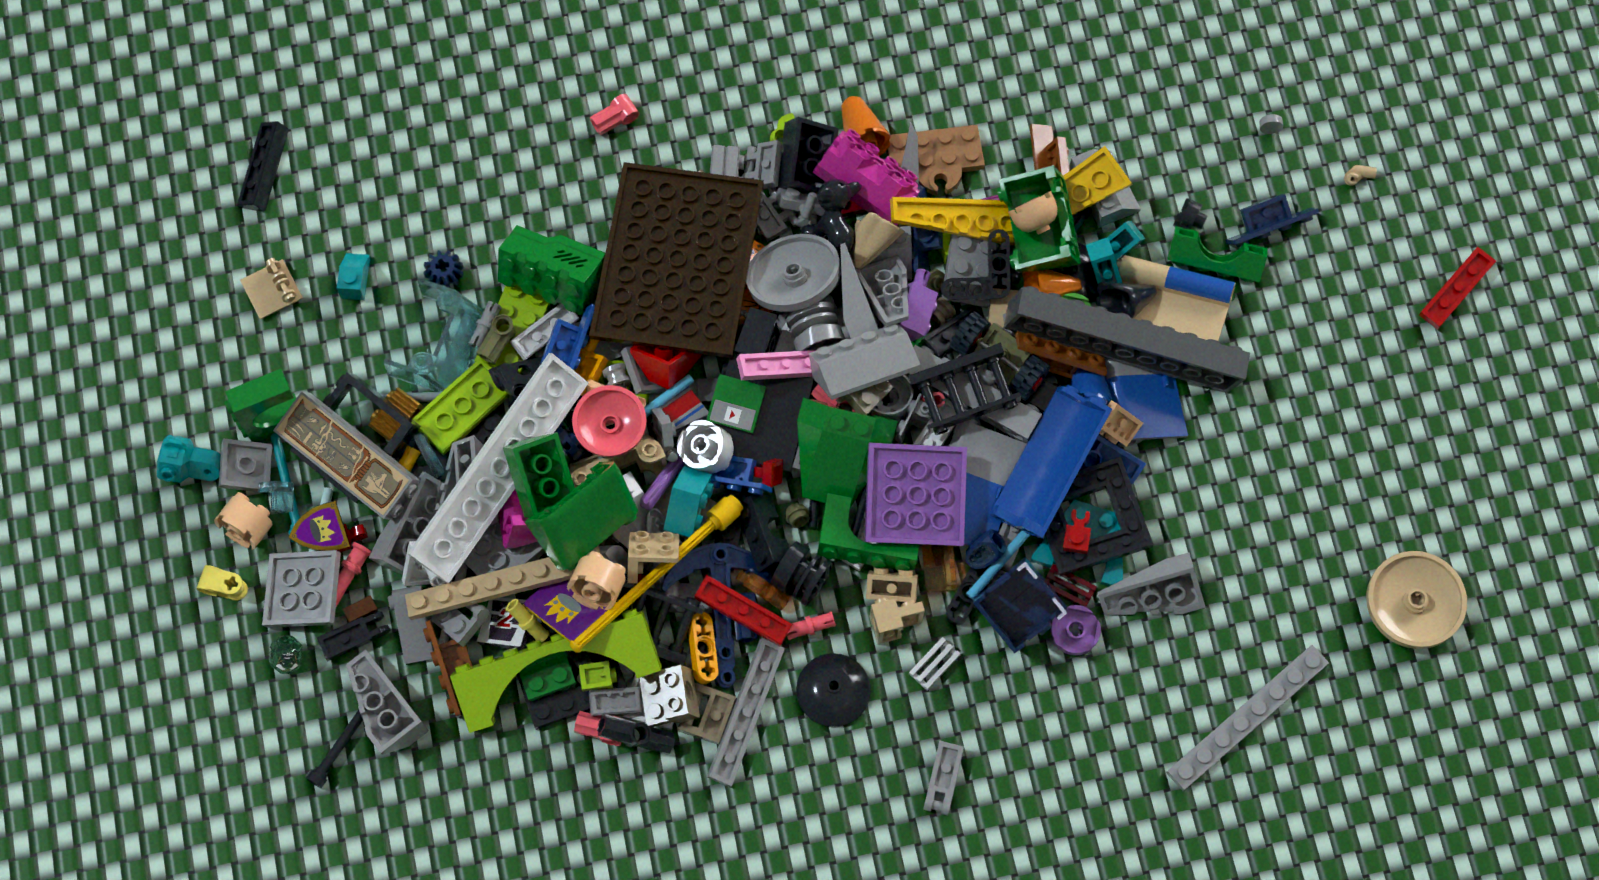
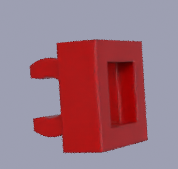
(770, 472)

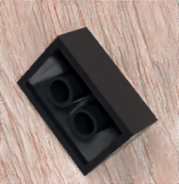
(802, 150)

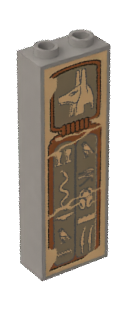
(347, 456)

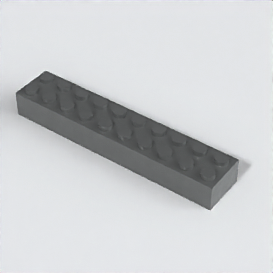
(1127, 339)

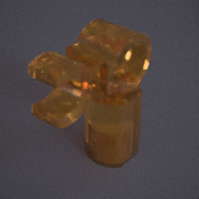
(763, 589)

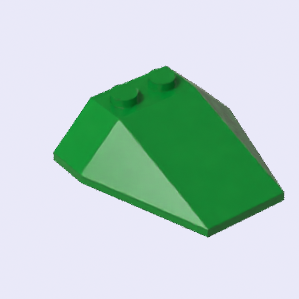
(836, 448)

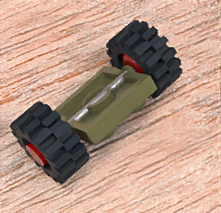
(1020, 373)

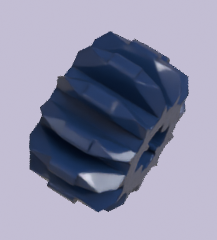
(452, 265)

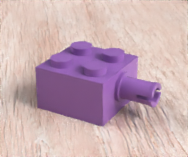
(920, 305)

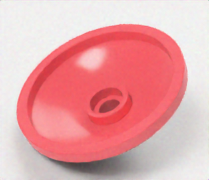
(606, 406)

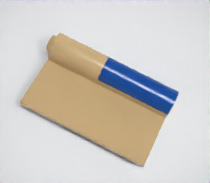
(1183, 298)

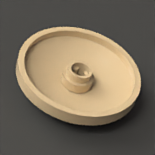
(1416, 599)

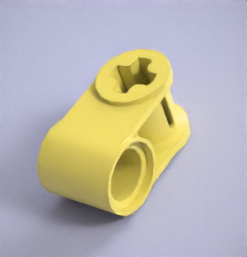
(218, 583)

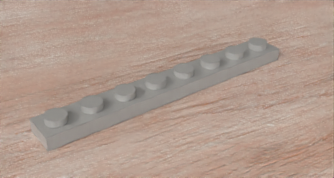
(1247, 718)

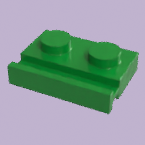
(547, 676)

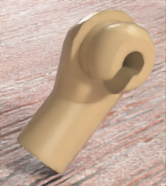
(1358, 172)

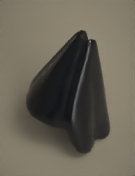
(1125, 297)

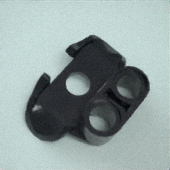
(509, 380)

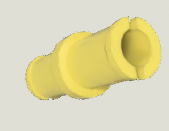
(527, 620)

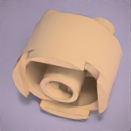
(244, 521)
(597, 581)

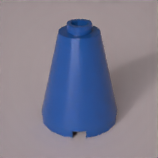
(1091, 384)

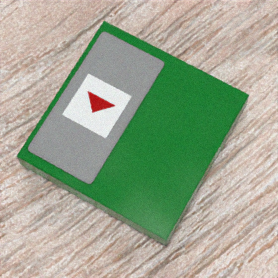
(736, 404)

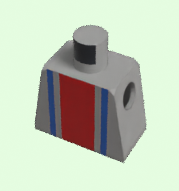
(684, 410)

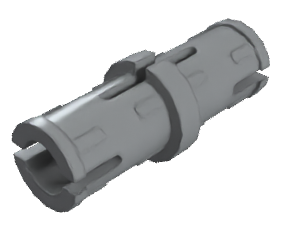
(484, 324)

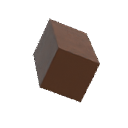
(360, 609)

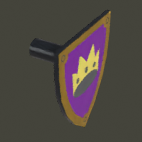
(321, 528)

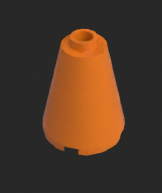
(860, 118)

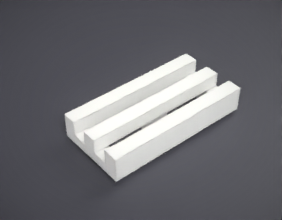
(948, 649)

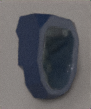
(985, 550)

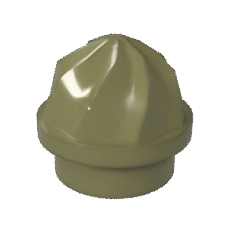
(797, 515)

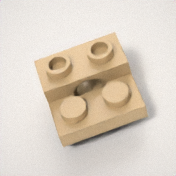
(889, 619)

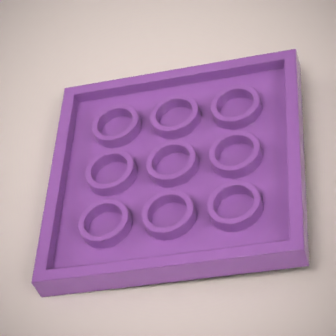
(915, 494)

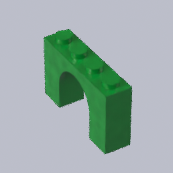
(260, 404)
(839, 542)

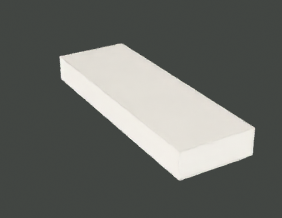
(539, 333)

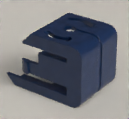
(1020, 605)

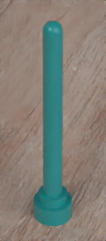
(284, 475)

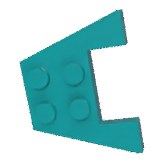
(1101, 523)

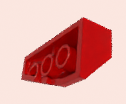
(663, 365)

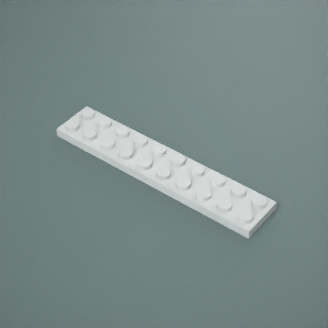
(488, 479)

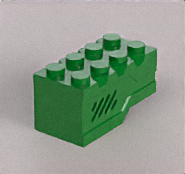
(551, 268)

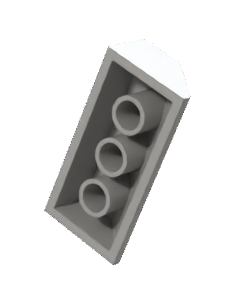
(863, 361)

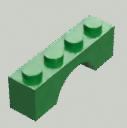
(1244, 263)

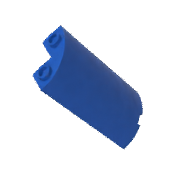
(1050, 461)

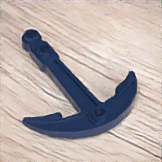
(718, 569)

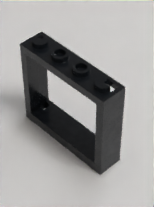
(397, 442)

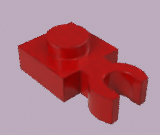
(1077, 536)

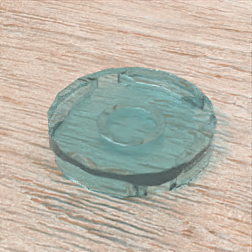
(429, 455)

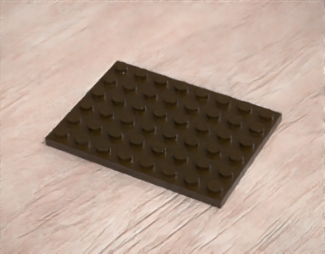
(677, 260)

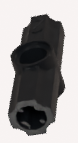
(622, 731)

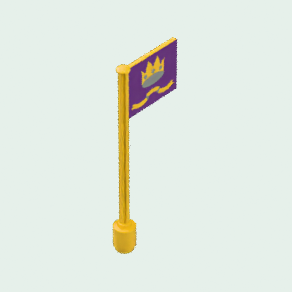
(581, 624)

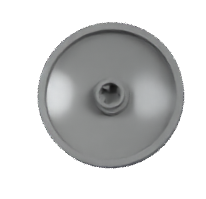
(793, 272)

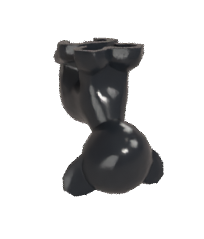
(833, 198)

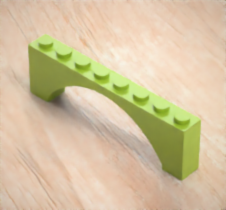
(482, 685)

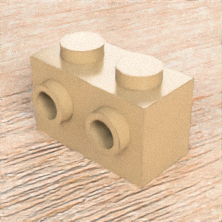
(893, 585)

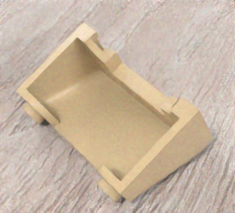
(646, 454)

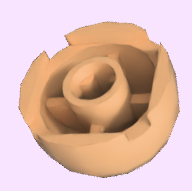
(1035, 214)

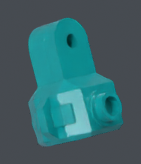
(181, 460)

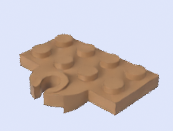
(942, 155)

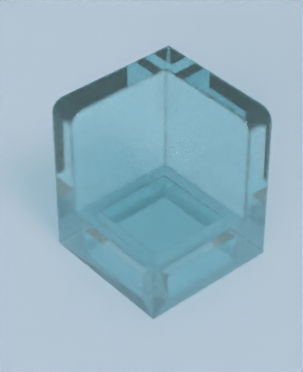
(280, 493)

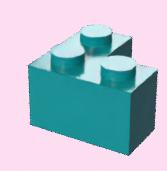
(686, 500)

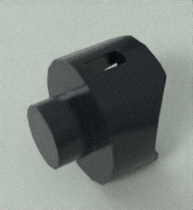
(1190, 215)

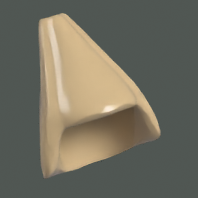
(872, 238)

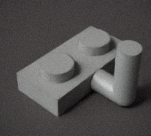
(798, 201)

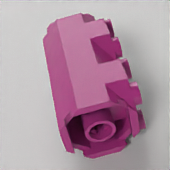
(858, 161)

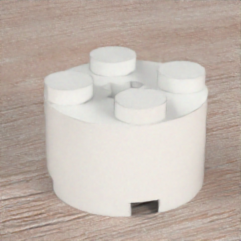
(704, 434)

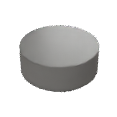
(1271, 124)

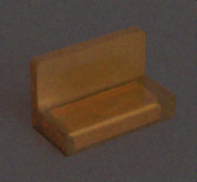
(939, 568)

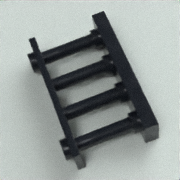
(946, 372)
(674, 651)

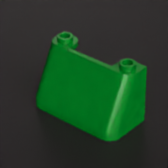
(1053, 247)
(584, 516)

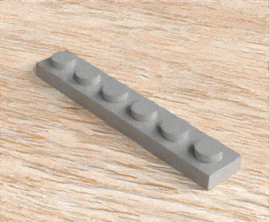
(745, 712)

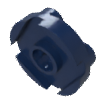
(569, 443)

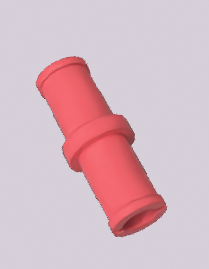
(811, 625)

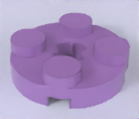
(1077, 644)

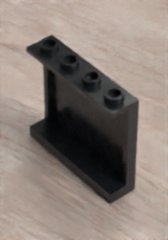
(777, 422)

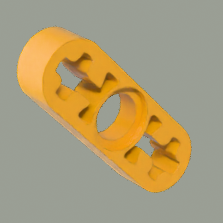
(708, 638)

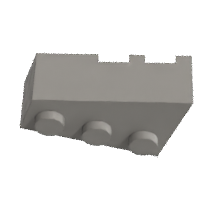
(459, 459)

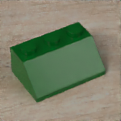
(539, 472)

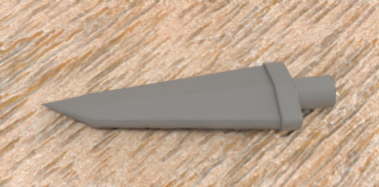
(910, 157)

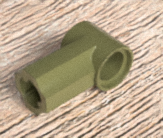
(496, 341)

